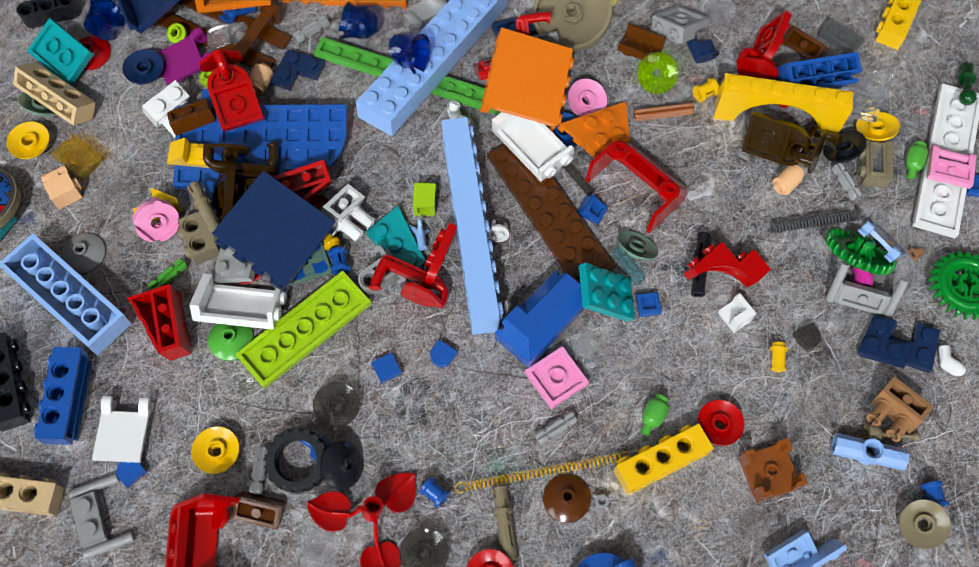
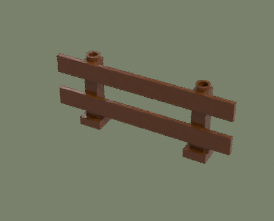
(257, 31)

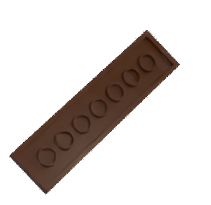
(550, 214)

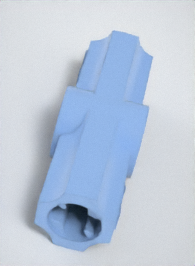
(883, 454)

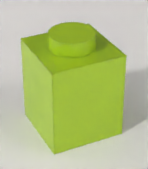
(424, 199)

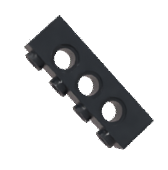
(19, 409)

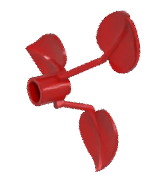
(332, 509)

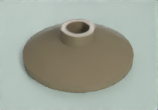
(935, 530)

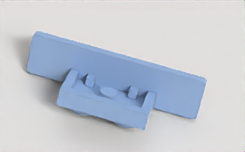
(801, 552)

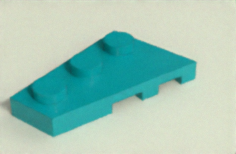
(395, 235)

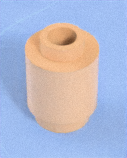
(260, 78)
(788, 179)

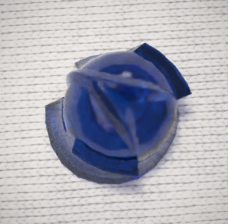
(103, 19)
(357, 22)
(408, 45)

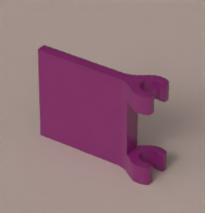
(183, 57)

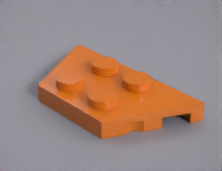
(599, 128)

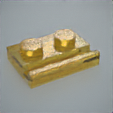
(78, 156)

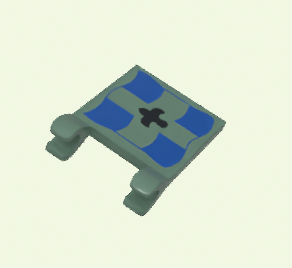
(315, 267)

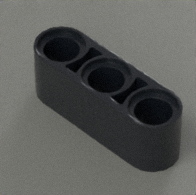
(37, 12)

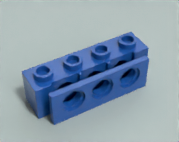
(823, 69)
(63, 396)

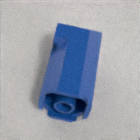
(542, 318)

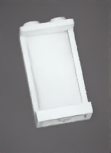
(532, 144)
(236, 304)

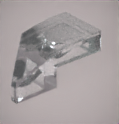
(224, 34)

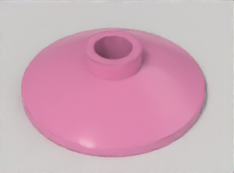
(592, 92)

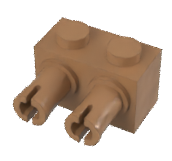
(901, 406)

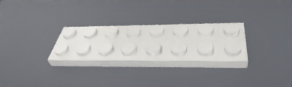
(953, 129)

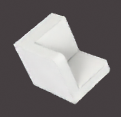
(737, 313)

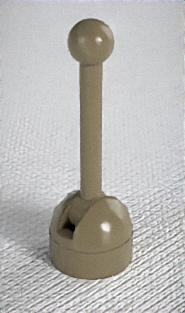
(875, 432)

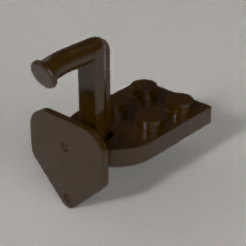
(785, 141)
(229, 167)

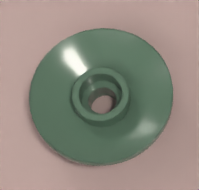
(32, 106)
(637, 245)

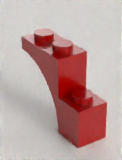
(744, 267)

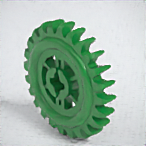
(859, 252)
(960, 293)

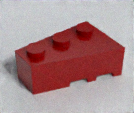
(307, 180)
(164, 320)

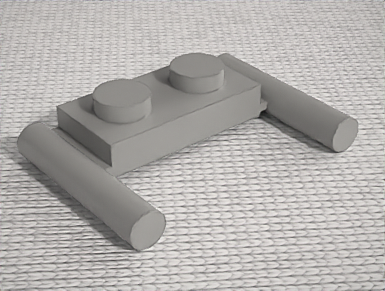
(864, 297)
(90, 521)

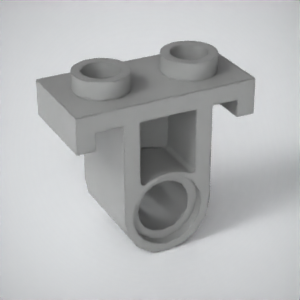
(421, 10)
(388, 278)

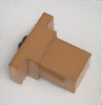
(916, 253)

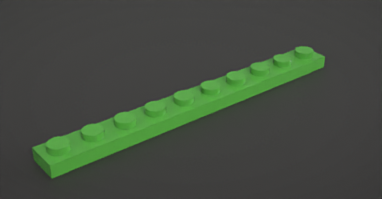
(376, 64)

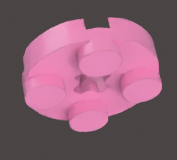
(156, 208)

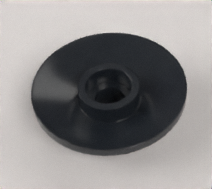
(851, 147)
(333, 466)

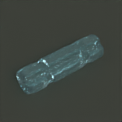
(628, 265)

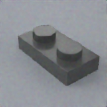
(840, 37)

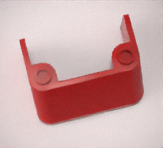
(649, 171)
(195, 528)

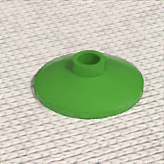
(227, 348)

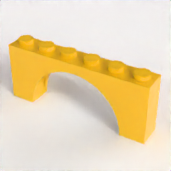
(825, 105)

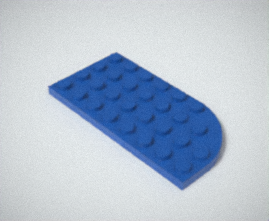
(303, 135)

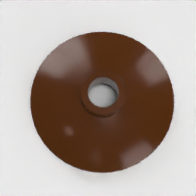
(564, 510)

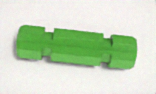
(168, 274)

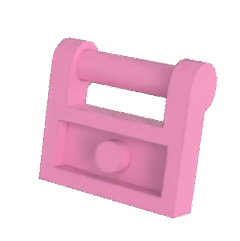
(950, 171)

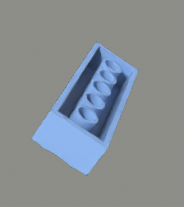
(65, 294)

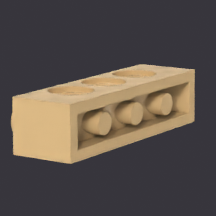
(54, 93)
(45, 502)

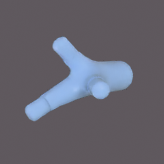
(420, 235)

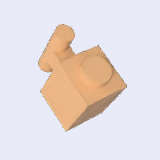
(61, 187)

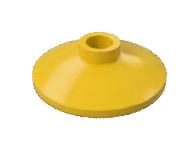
(884, 129)
(24, 134)
(210, 440)

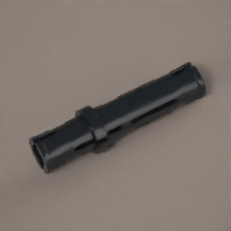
(699, 281)

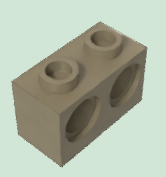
(196, 238)

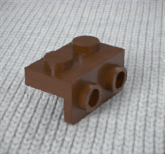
(640, 42)

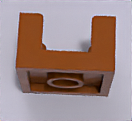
(771, 471)

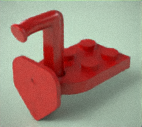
(521, 23)
(757, 60)
(232, 97)
(419, 292)

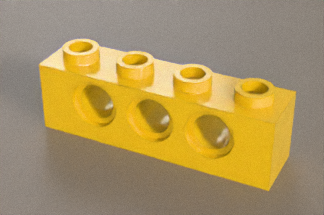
(897, 22)
(692, 437)

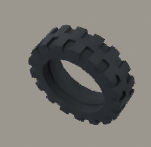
(273, 455)

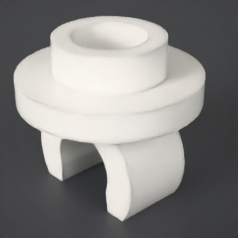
(498, 232)

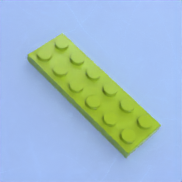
(303, 329)

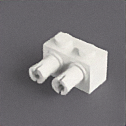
(165, 101)
(347, 206)

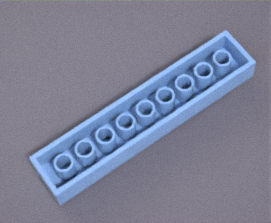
(451, 34)
(472, 227)

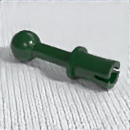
(967, 78)

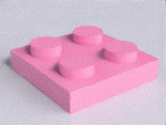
(556, 378)

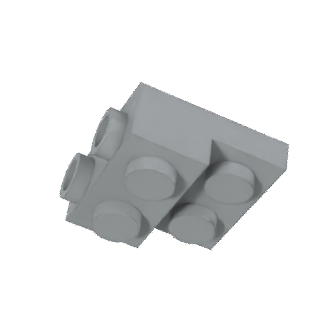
(678, 23)

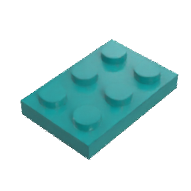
(60, 52)
(606, 292)

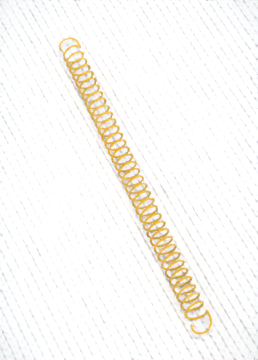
(528, 474)

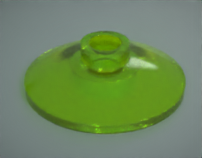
(668, 73)

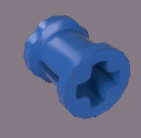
(339, 260)
(434, 492)
(935, 493)

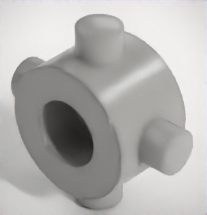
(601, 502)

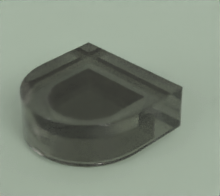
(808, 336)

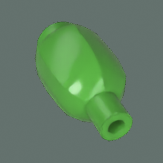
(916, 159)
(654, 413)

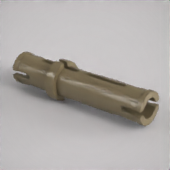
(203, 204)
(504, 520)

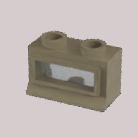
(876, 164)

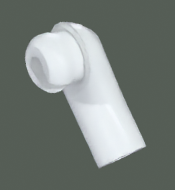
(454, 111)
(949, 363)

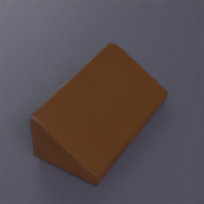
(804, 44)
(190, 116)
(259, 510)

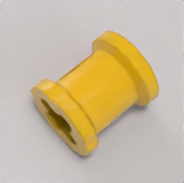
(706, 90)

